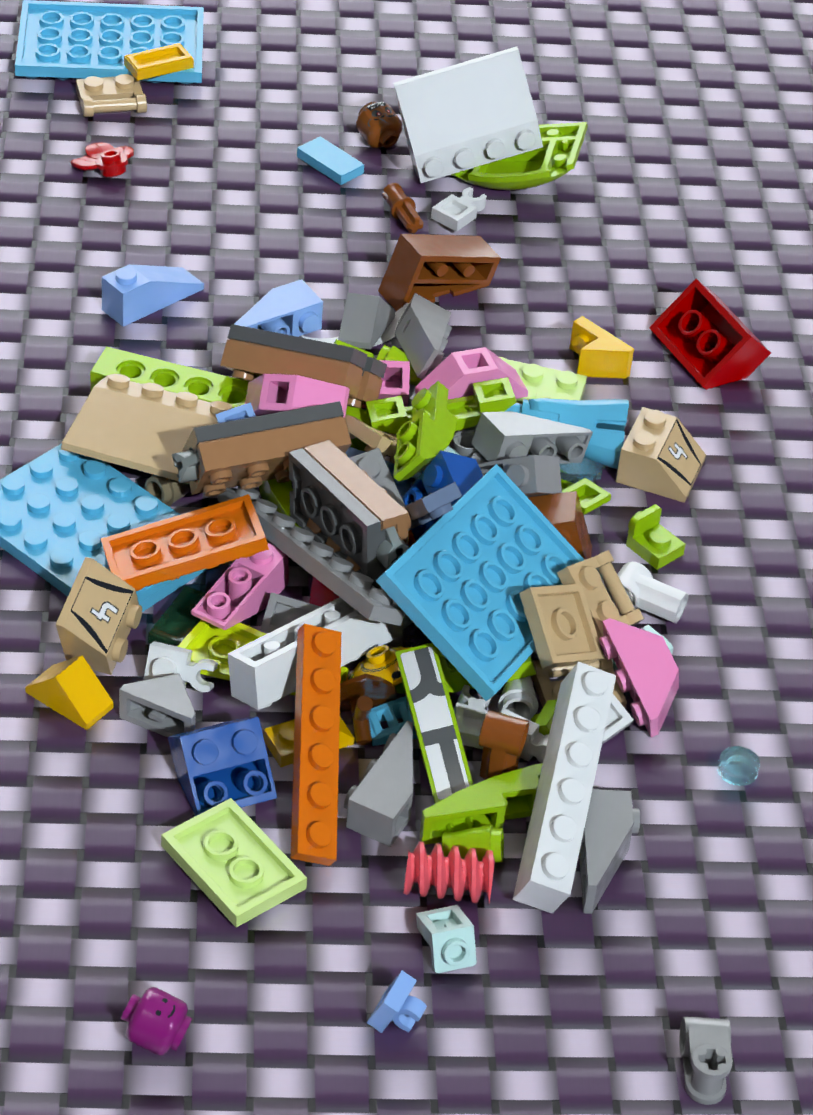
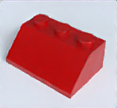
(709, 338)

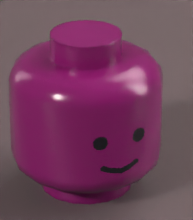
(156, 1021)

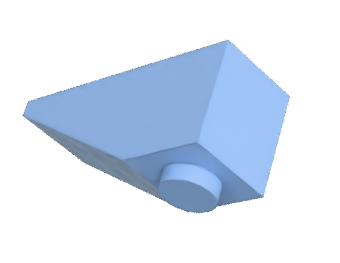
(144, 289)

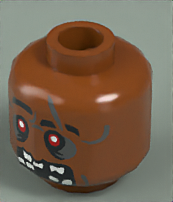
(379, 124)

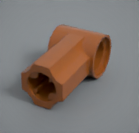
(502, 743)

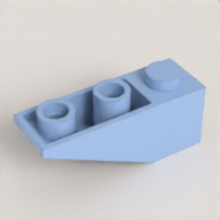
(286, 310)

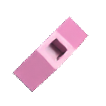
(469, 367)
(288, 392)
(643, 670)

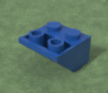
(441, 472)
(223, 764)

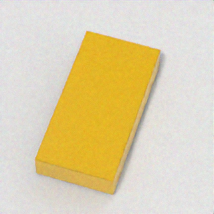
(158, 61)

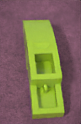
(426, 432)

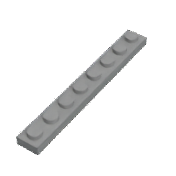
(320, 562)

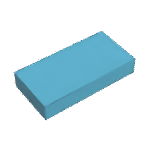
(330, 160)

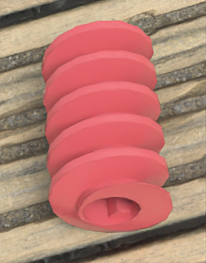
(449, 872)

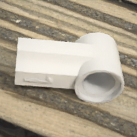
(651, 594)

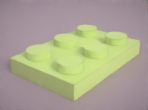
(233, 862)

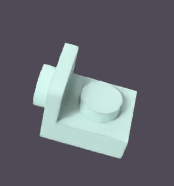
(449, 937)

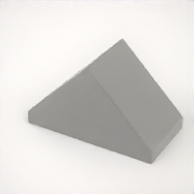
(364, 320)
(158, 705)

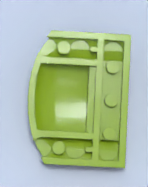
(533, 168)

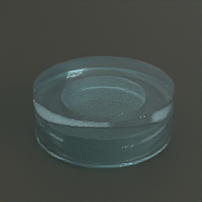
(738, 765)

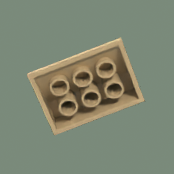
(138, 424)

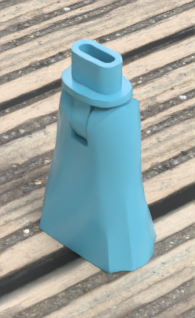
(603, 417)

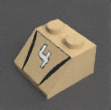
(660, 456)
(98, 617)

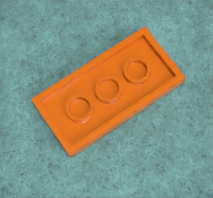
(186, 543)

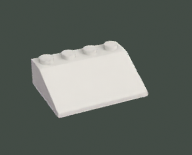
(468, 115)

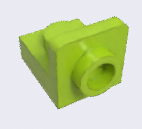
(652, 540)

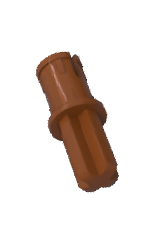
(402, 207)

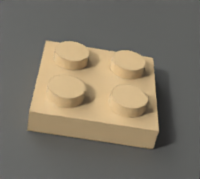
(561, 625)

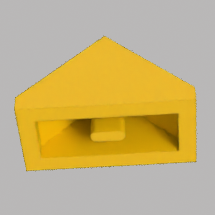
(72, 691)

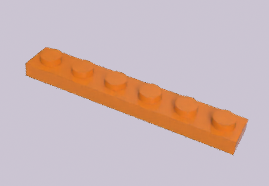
(316, 746)

